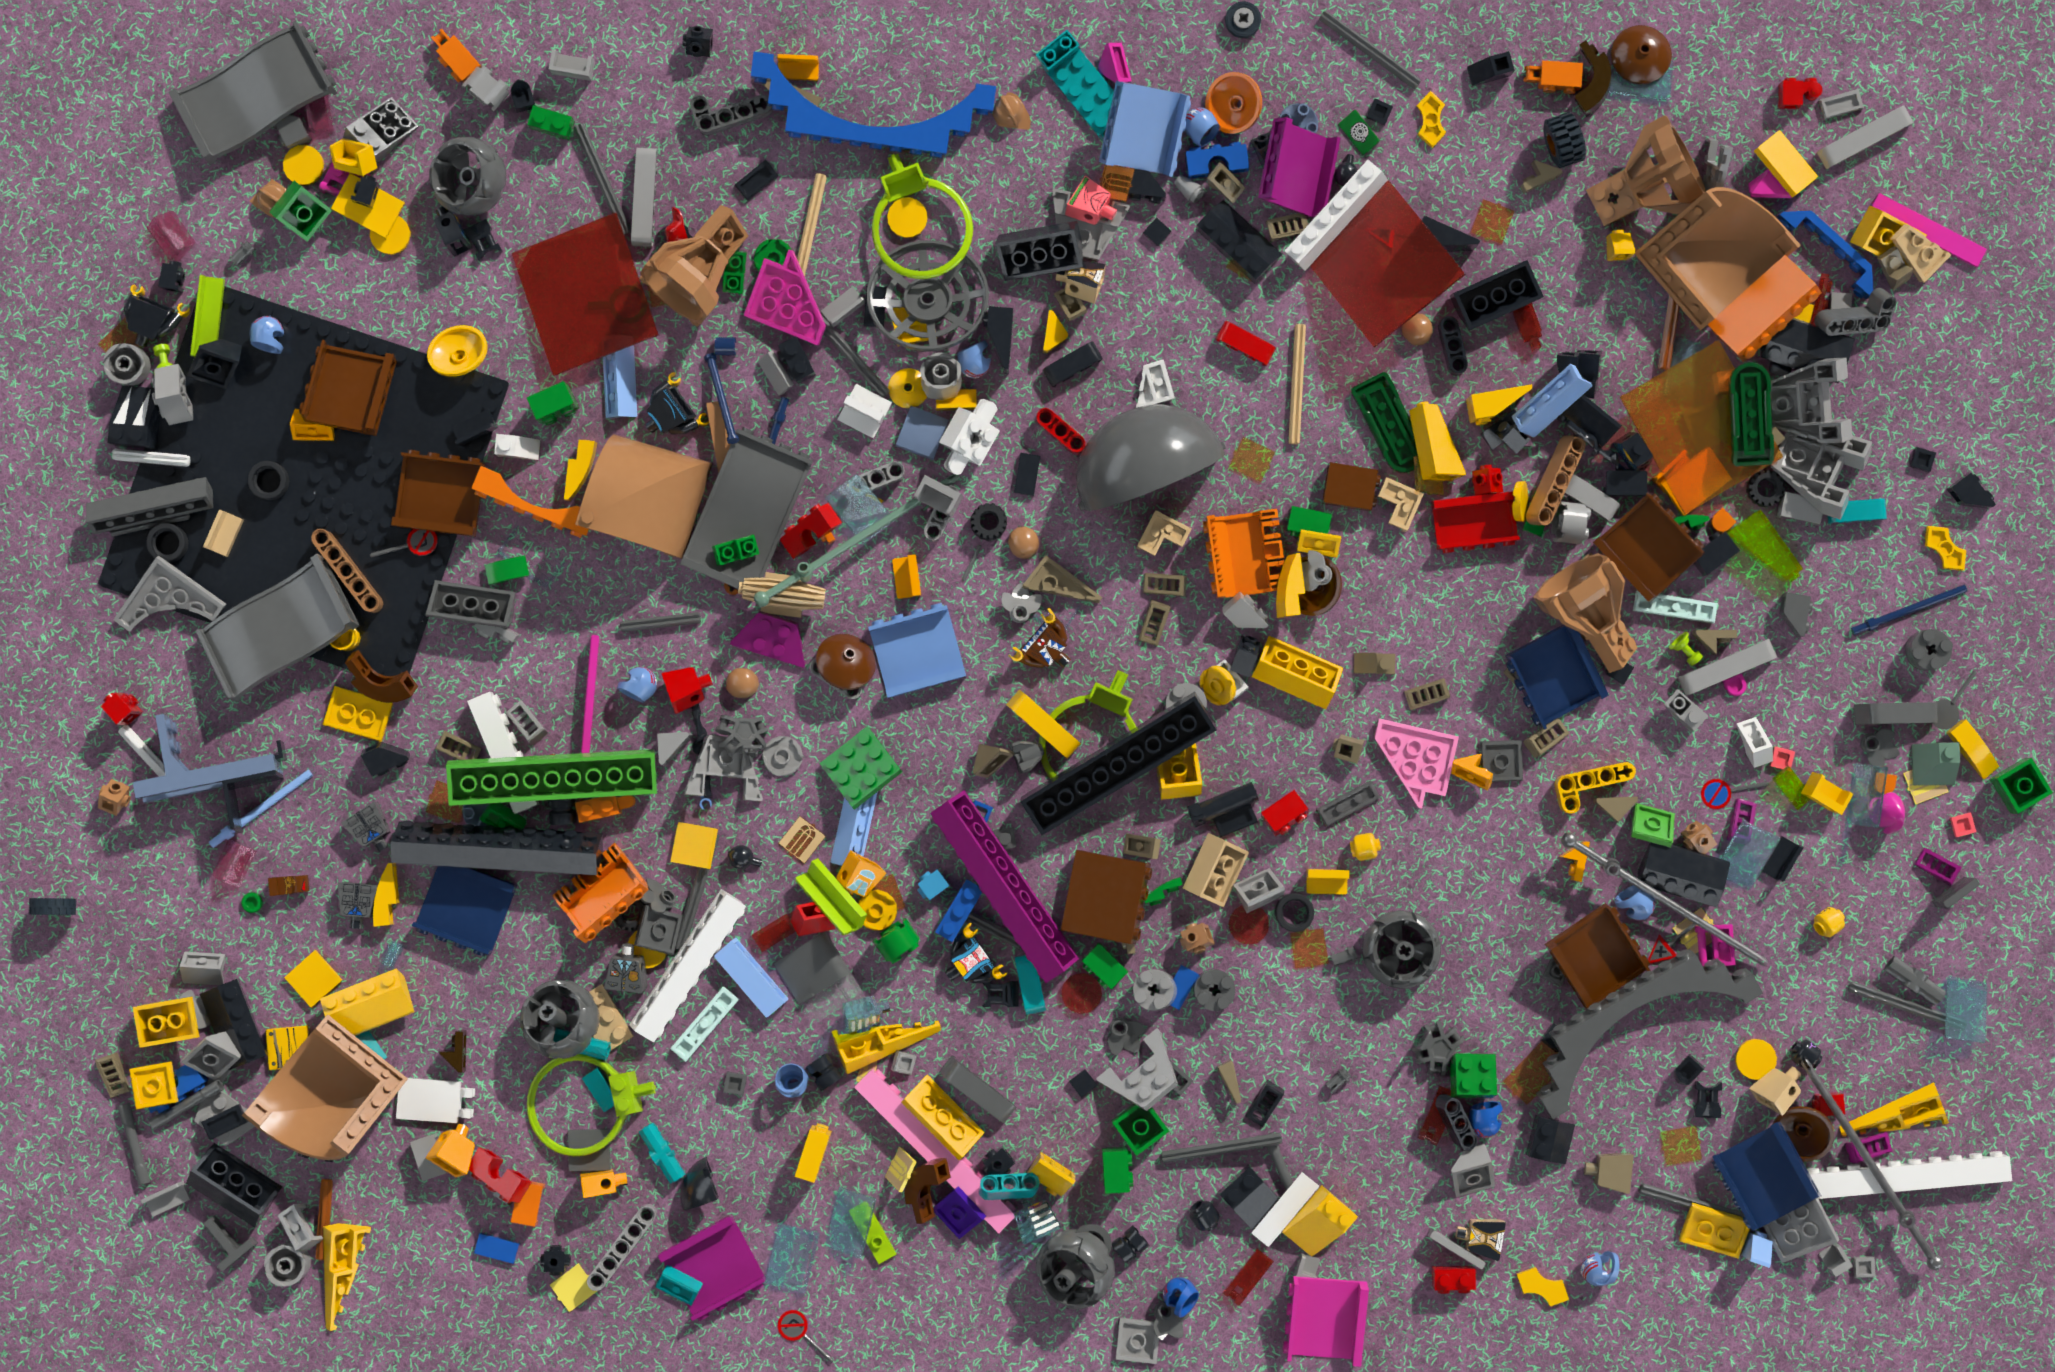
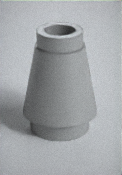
(1189, 188)

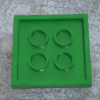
(861, 767)

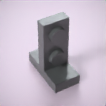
(227, 1243)

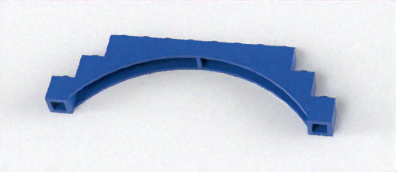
(918, 138)

